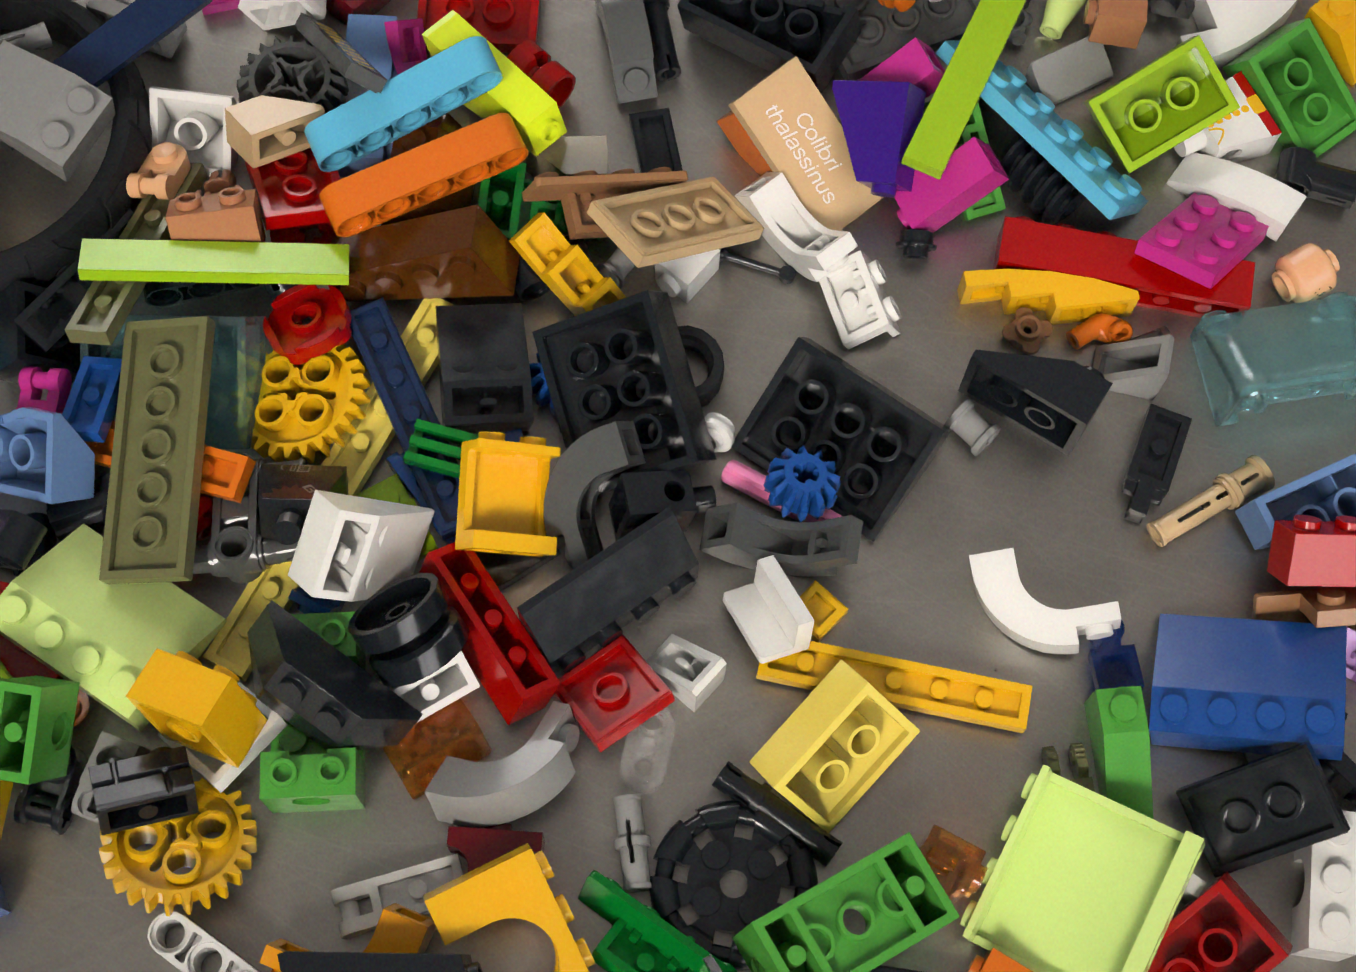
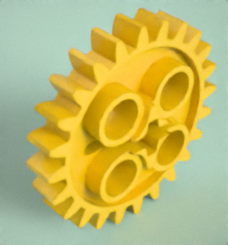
(303, 398)
(182, 844)

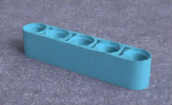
(403, 104)

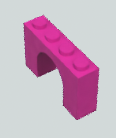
(972, 167)

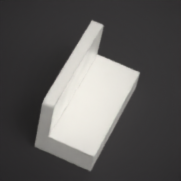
(770, 613)

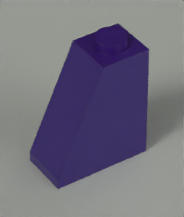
(878, 127)

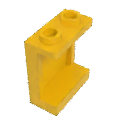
(504, 495)

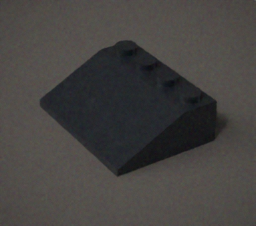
(627, 367)
(868, 431)

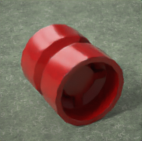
(545, 73)

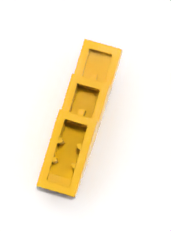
(564, 267)
(1061, 295)

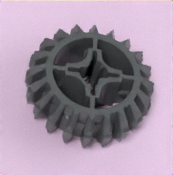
(299, 67)

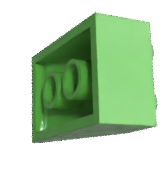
(1299, 87)

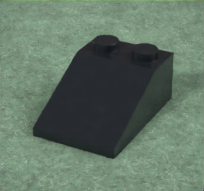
(1037, 394)

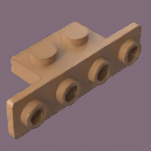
(586, 186)
(1317, 606)

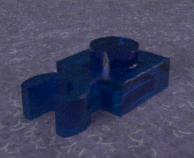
(1114, 663)

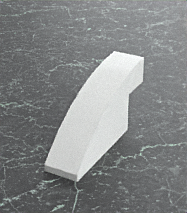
(1236, 25)

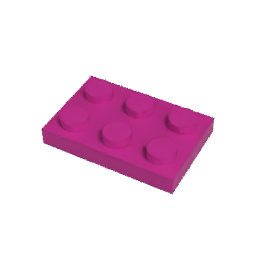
(1202, 239)

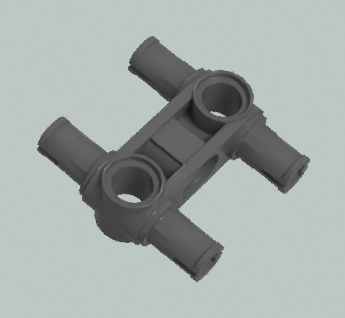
(237, 532)

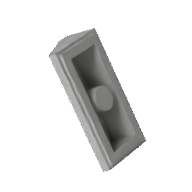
(1069, 70)

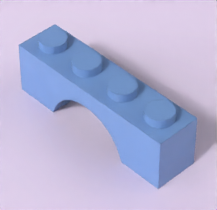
(369, 38)

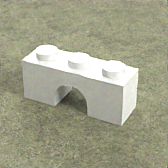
(1327, 911)

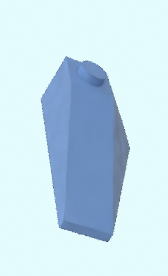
(44, 457)

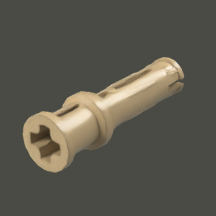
(1228, 491)

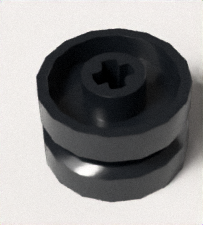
(409, 630)

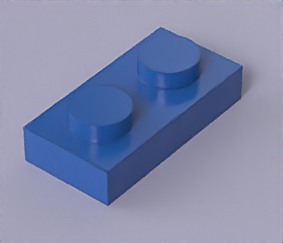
(94, 398)

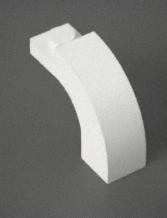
(793, 230)
(1029, 621)

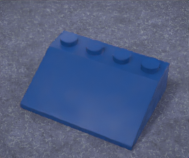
(1248, 685)

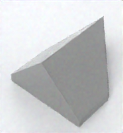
(1137, 365)

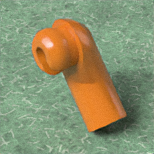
(1100, 328)

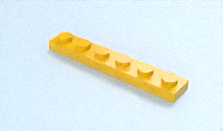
(911, 685)

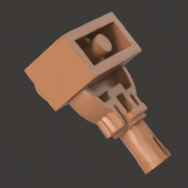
(220, 215)

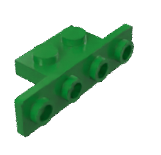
(639, 935)

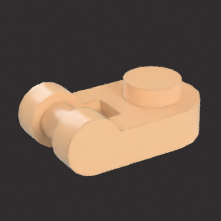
(160, 173)

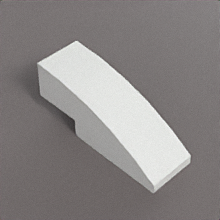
(1239, 190)

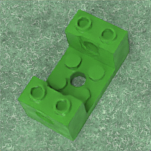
(36, 728)
(300, 772)
(889, 889)

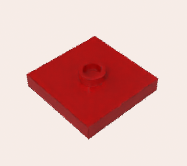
(613, 693)

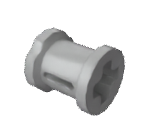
(972, 427)

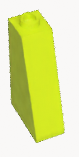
(528, 105)

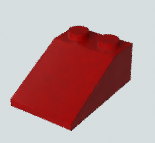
(1221, 934)

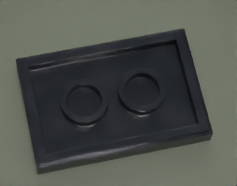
(1263, 809)

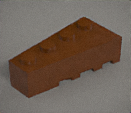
(431, 258)

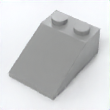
(49, 111)

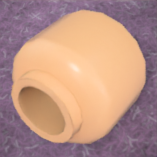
(1305, 273)

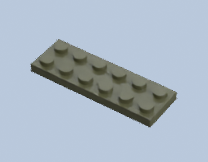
(158, 451)

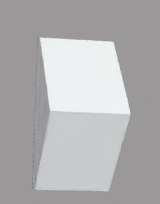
(688, 670)

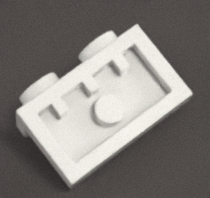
(859, 300)

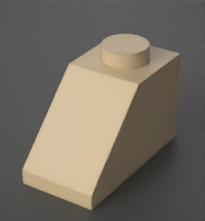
(269, 128)

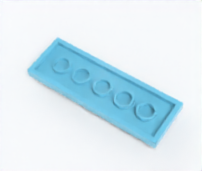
(1057, 140)

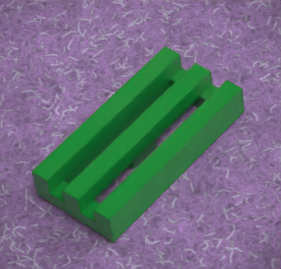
(441, 432)

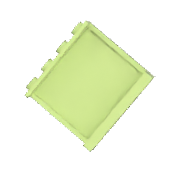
(1081, 882)

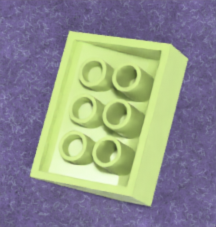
(96, 628)

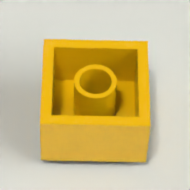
(198, 706)

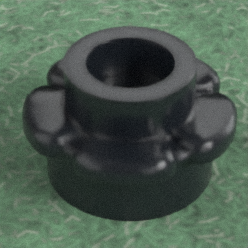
(916, 243)

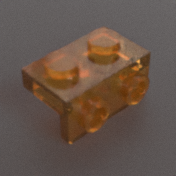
(425, 747)

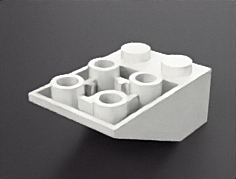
(357, 545)

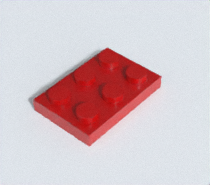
(499, 21)
(291, 190)

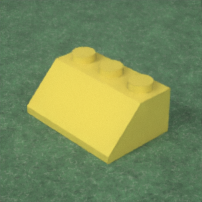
(834, 746)

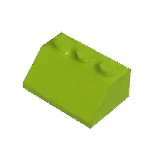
(1162, 104)

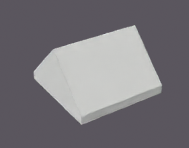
(195, 123)

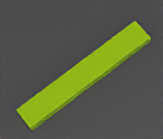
(961, 86)
(213, 262)

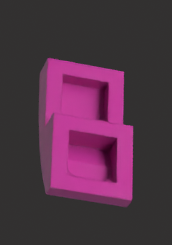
(406, 43)

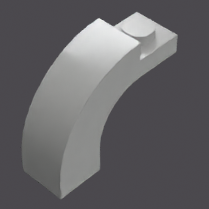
(509, 787)

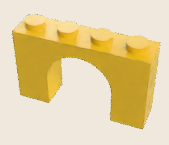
(509, 889)

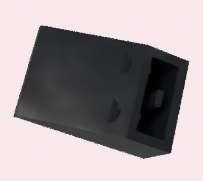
(484, 368)

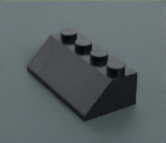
(610, 592)

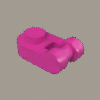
(33, 381)

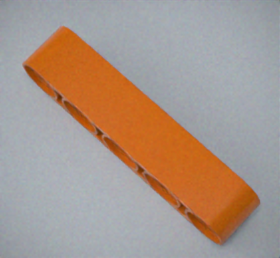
(423, 175)

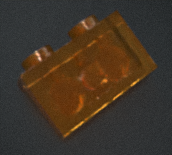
(955, 855)

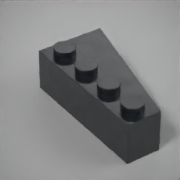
(776, 31)

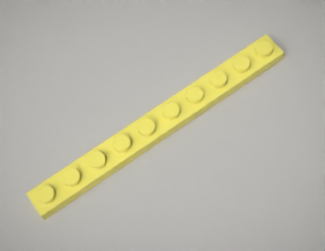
(360, 456)

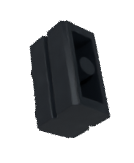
(143, 789)

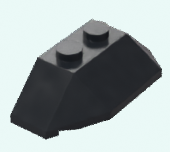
(322, 688)

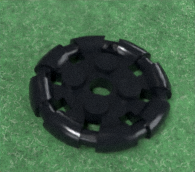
(725, 856)

